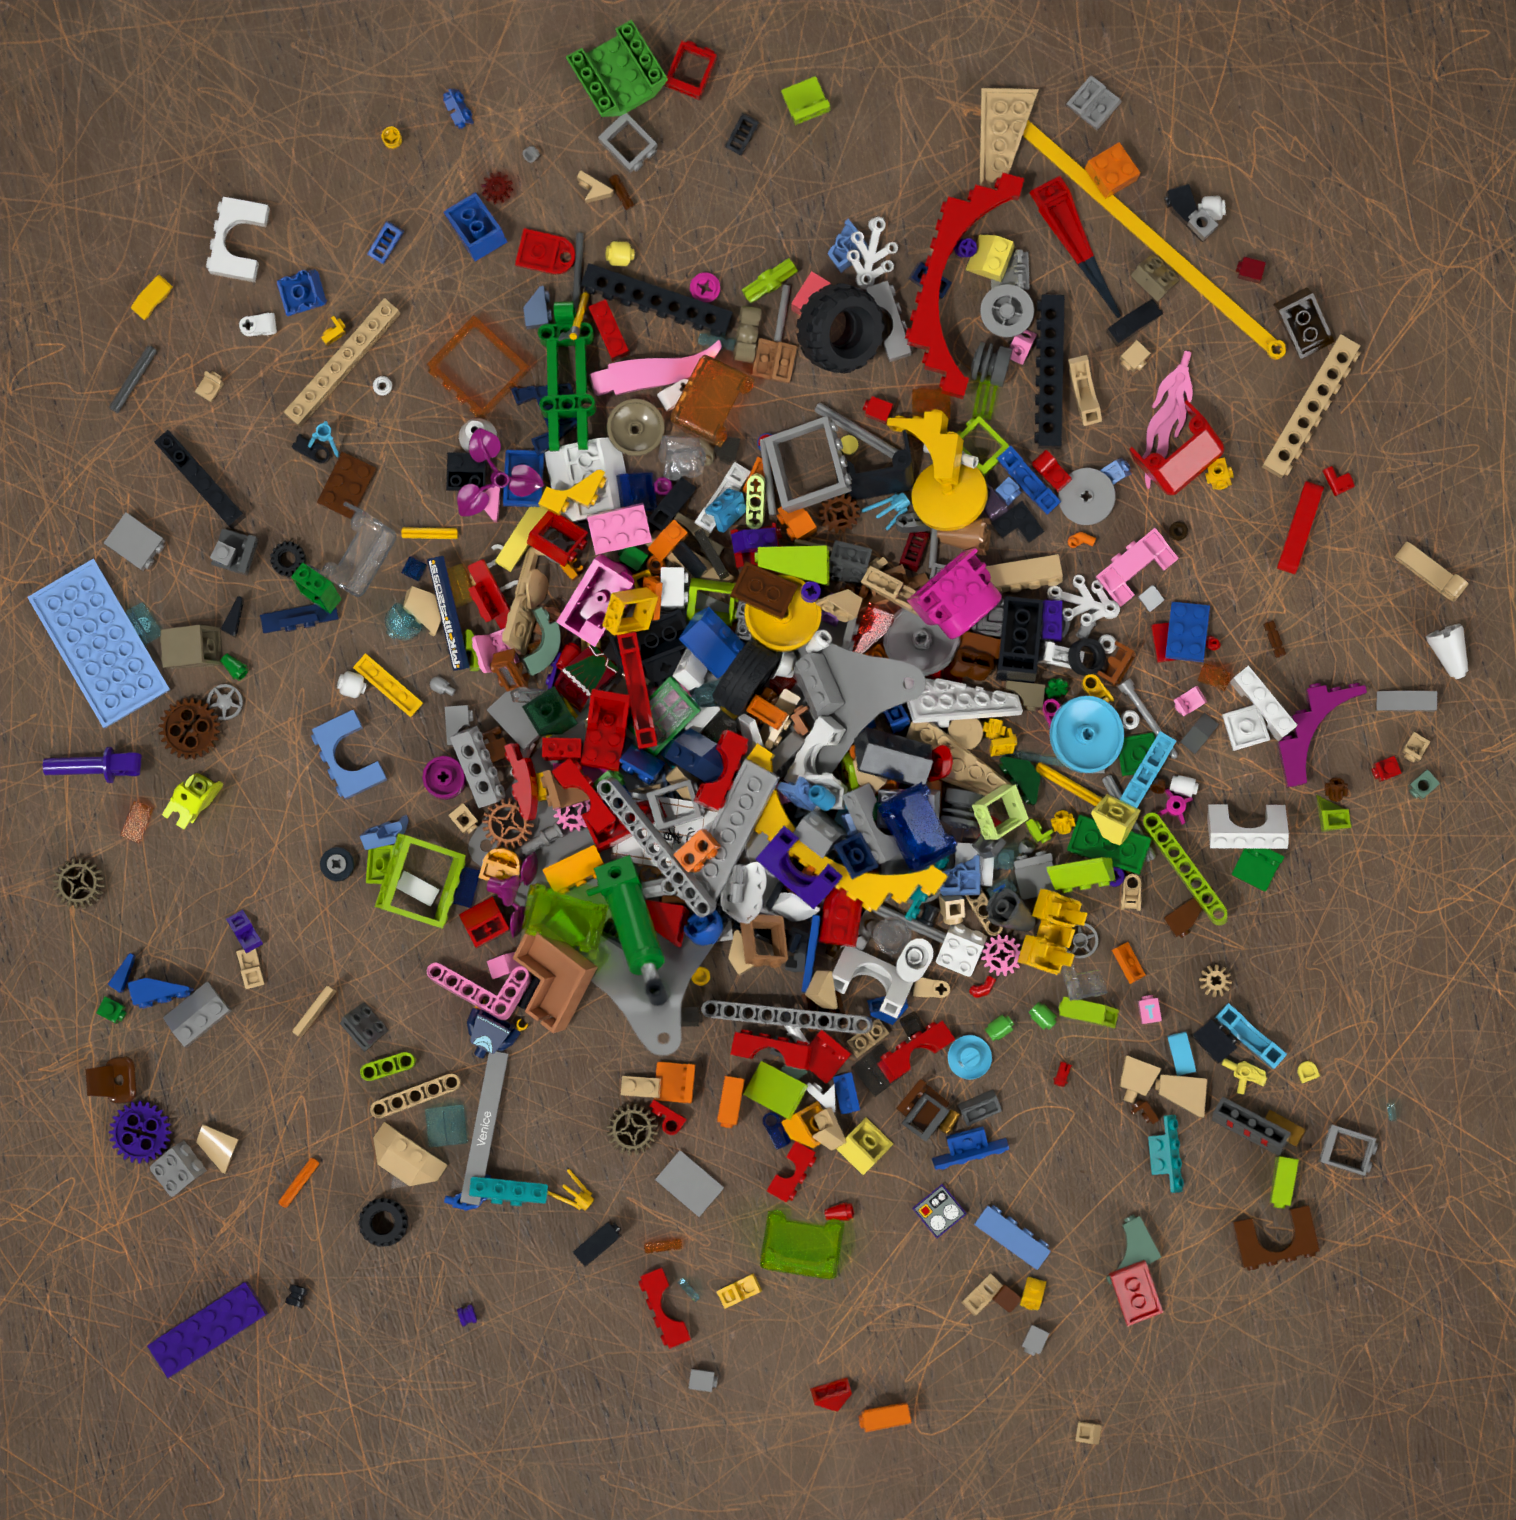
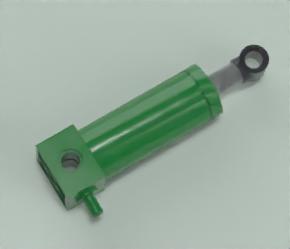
(623, 893)

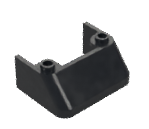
(883, 481)

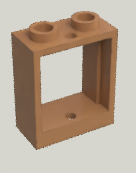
(778, 936)

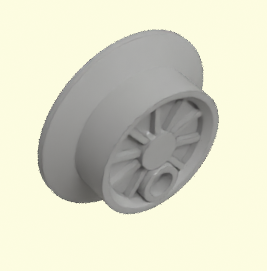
(1007, 310)

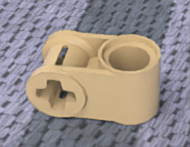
(1131, 894)
(927, 988)

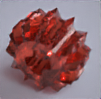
(489, 187)

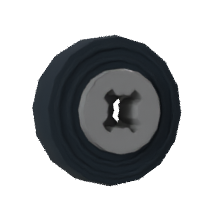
(342, 869)

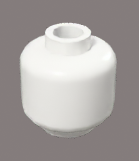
(1213, 206)
(351, 684)

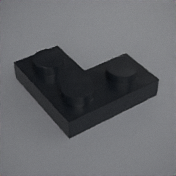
(1019, 518)

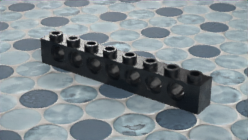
(595, 273)
(1054, 439)

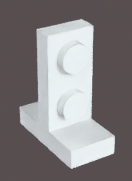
(1055, 655)

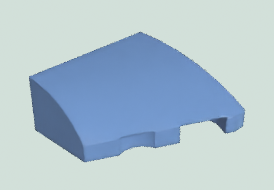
(843, 245)
(383, 834)
(963, 879)

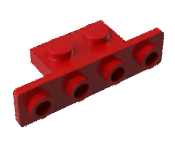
(488, 595)

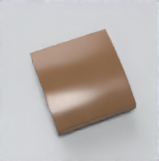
(773, 360)

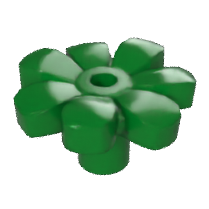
(1056, 688)

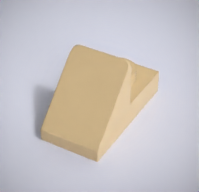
(598, 190)
(830, 1131)

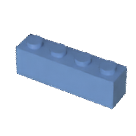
(1011, 1237)

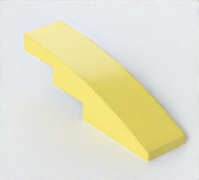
(517, 543)

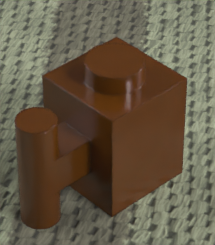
(495, 747)

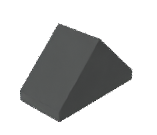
(1199, 733)

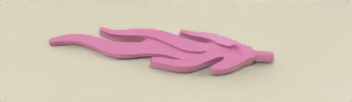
(1173, 409)

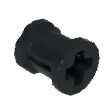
(928, 914)

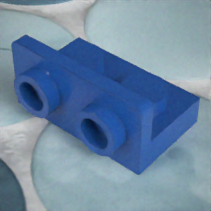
(846, 1093)

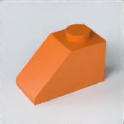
(667, 540)

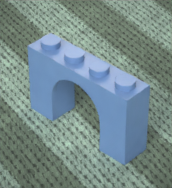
(328, 736)

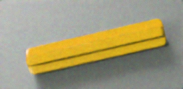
(429, 533)

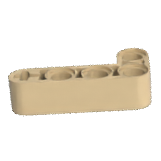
(1431, 572)

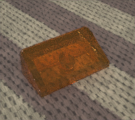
(136, 822)

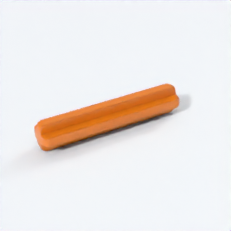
(298, 1182)

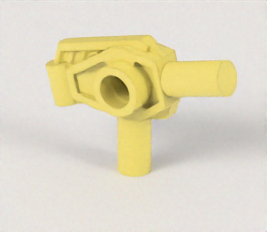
(1245, 1072)

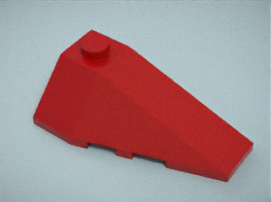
(618, 832)

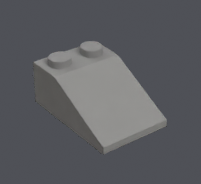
(820, 832)

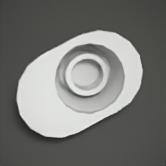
(785, 665)
(914, 960)

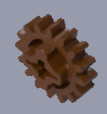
(845, 517)

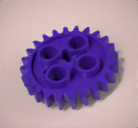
(144, 1115)

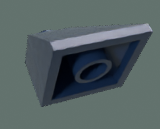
(856, 855)

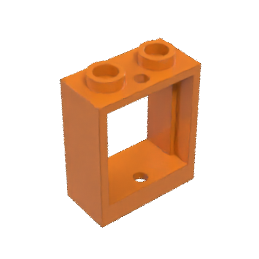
(730, 1101)
(885, 1417)

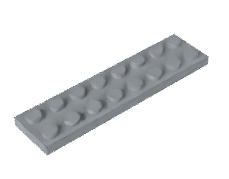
(735, 825)

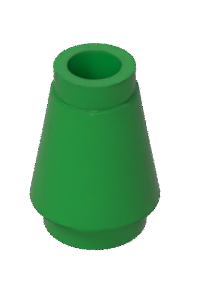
(234, 667)

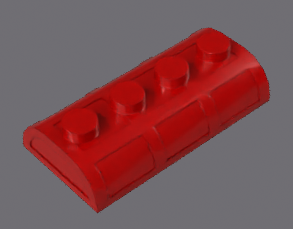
(840, 919)

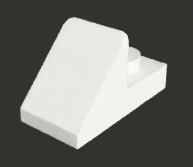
(827, 1099)

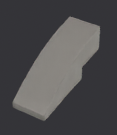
(1407, 701)

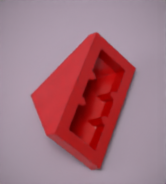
(832, 1395)

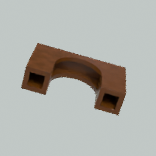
(1303, 1241)

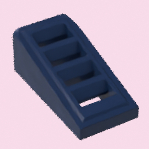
(921, 266)

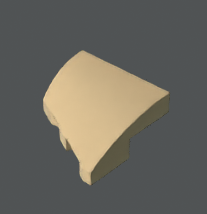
(423, 607)
(217, 1146)

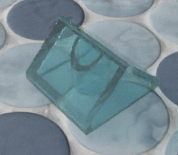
(446, 1126)

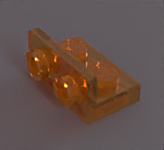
(928, 399)

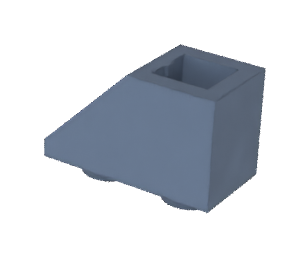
(536, 309)

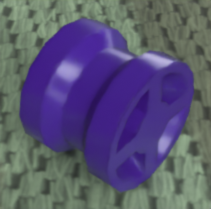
(969, 246)
(809, 596)
(1118, 880)
(467, 1315)

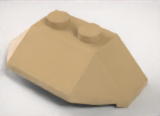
(406, 1158)

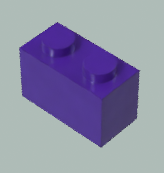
(751, 539)

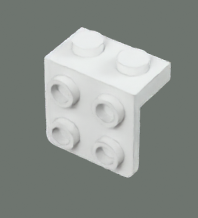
(830, 783)
(961, 949)

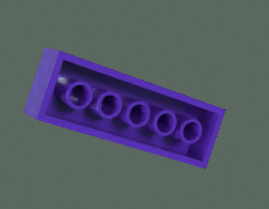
(207, 1329)

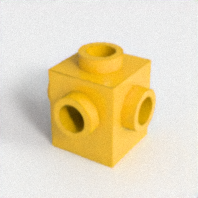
(1219, 474)

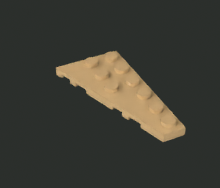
(1002, 126)
(967, 769)

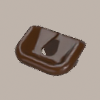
(101, 1080)

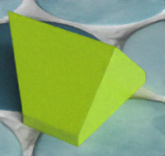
(1332, 816)

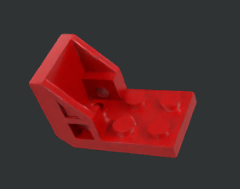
(605, 730)

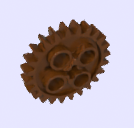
(176, 718)

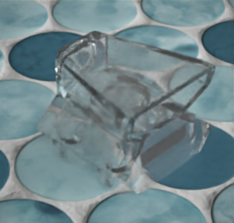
(681, 456)

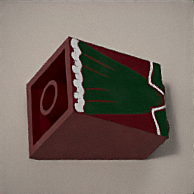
(586, 672)

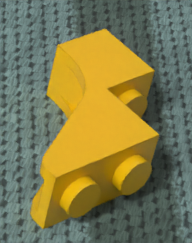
(582, 493)

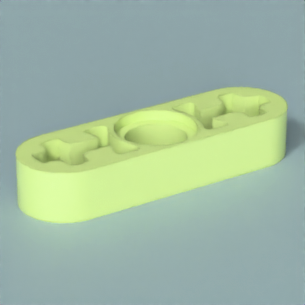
(750, 514)

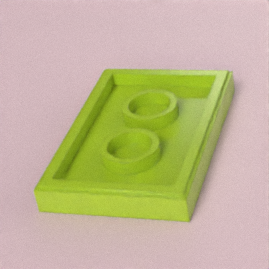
(775, 1090)

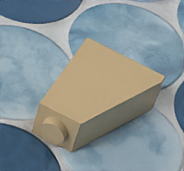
(1183, 1091)

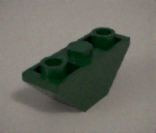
(1024, 776)

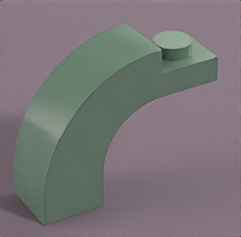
(548, 647)

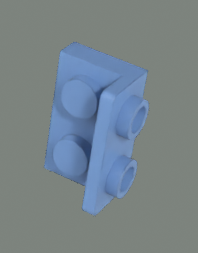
(798, 793)

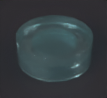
(1391, 1111)

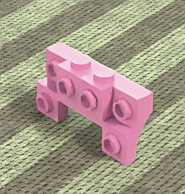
(1136, 557)

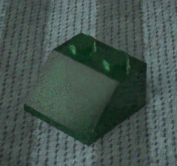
(550, 713)

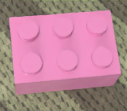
(619, 528)

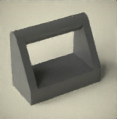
(934, 1123)

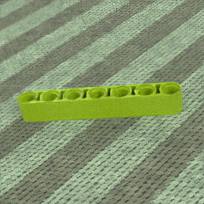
(1181, 860)

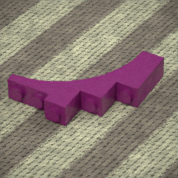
(1320, 702)

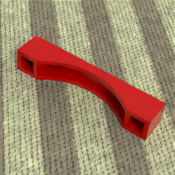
(637, 690)

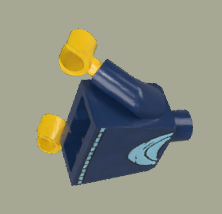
(491, 1033)

